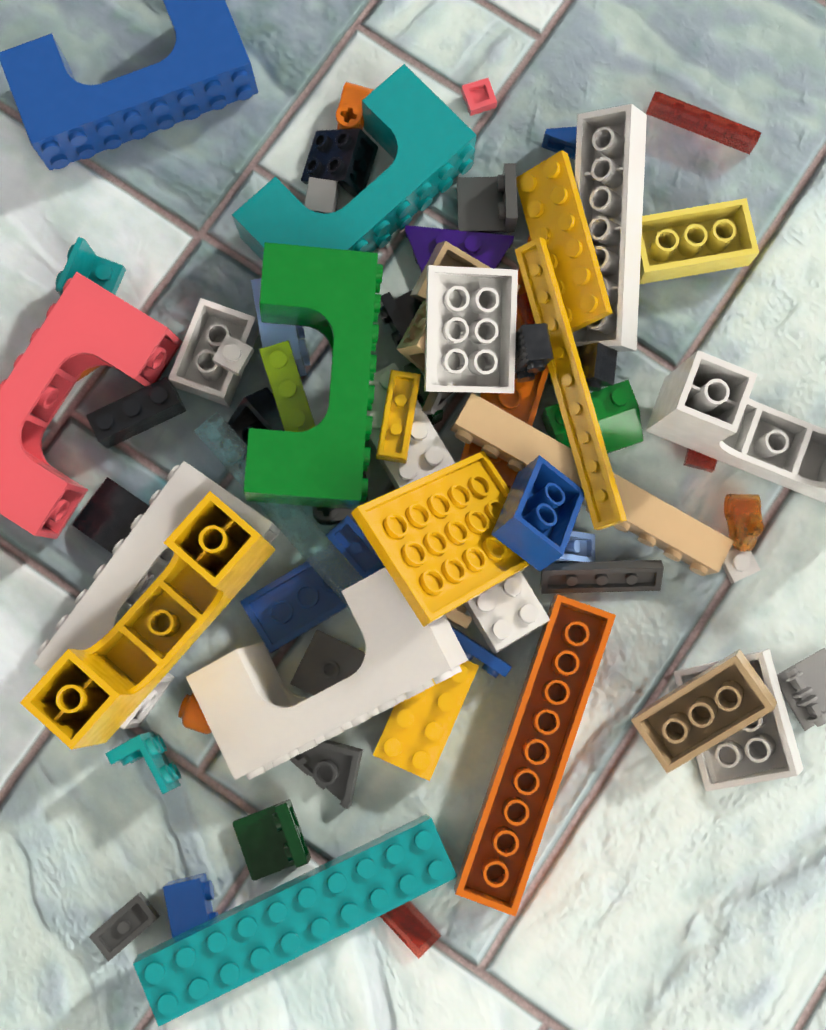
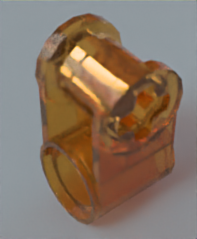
(743, 520)

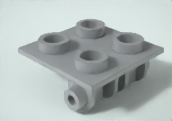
(805, 689)

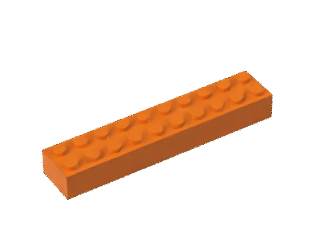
(534, 755)

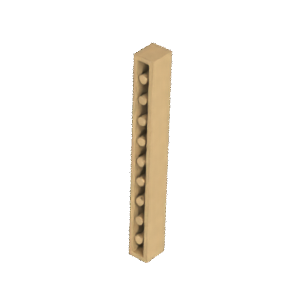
(646, 515)

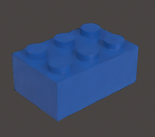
(539, 514)

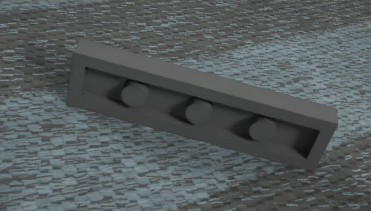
(602, 576)

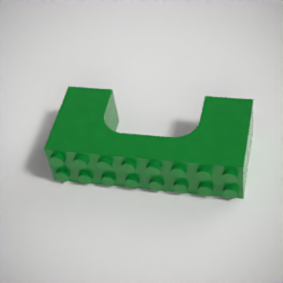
(338, 298)

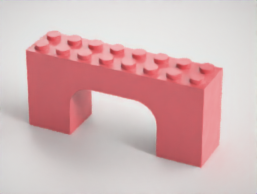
(80, 332)

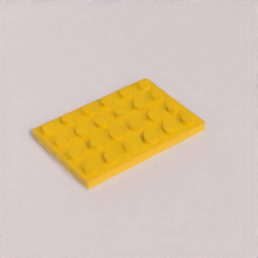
(440, 538)

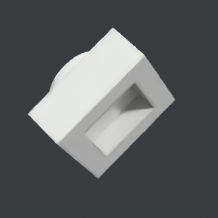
(233, 355)
(739, 565)

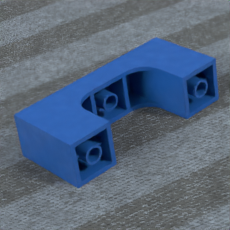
(78, 120)

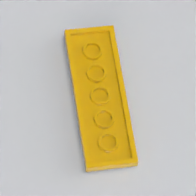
(557, 215)

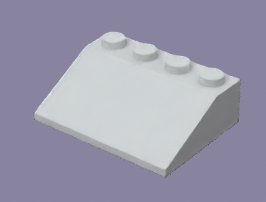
(470, 329)
(760, 750)

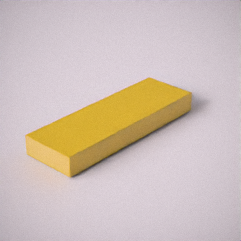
(398, 416)

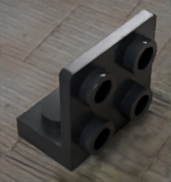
(341, 157)

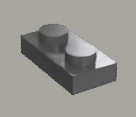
(124, 926)

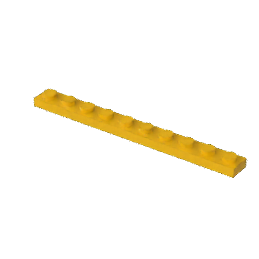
(571, 387)

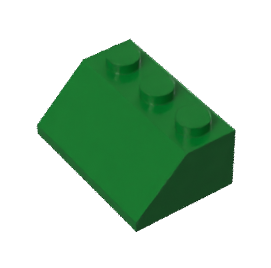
(616, 414)

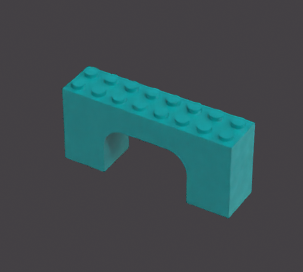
(428, 154)

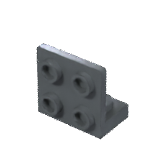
(488, 202)

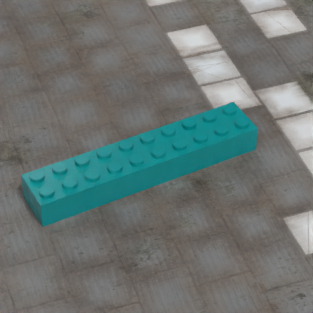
(292, 919)

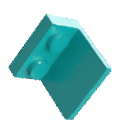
(97, 269)
(152, 749)

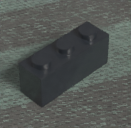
(136, 413)

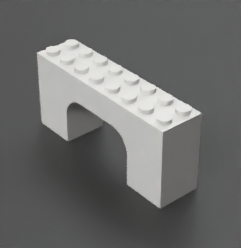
(710, 411)
(136, 566)
(266, 724)

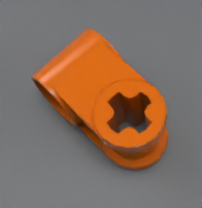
(350, 112)

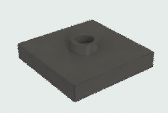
(326, 663)

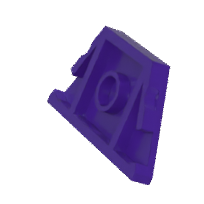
(482, 246)

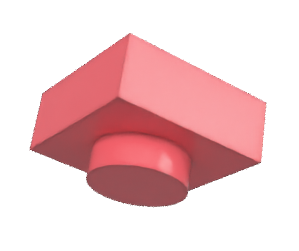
(479, 96)

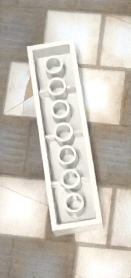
(611, 193)

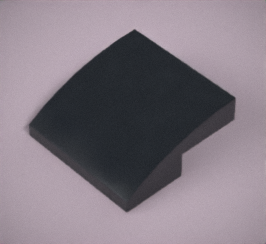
(110, 514)

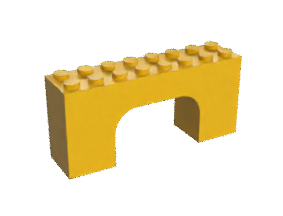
(99, 687)

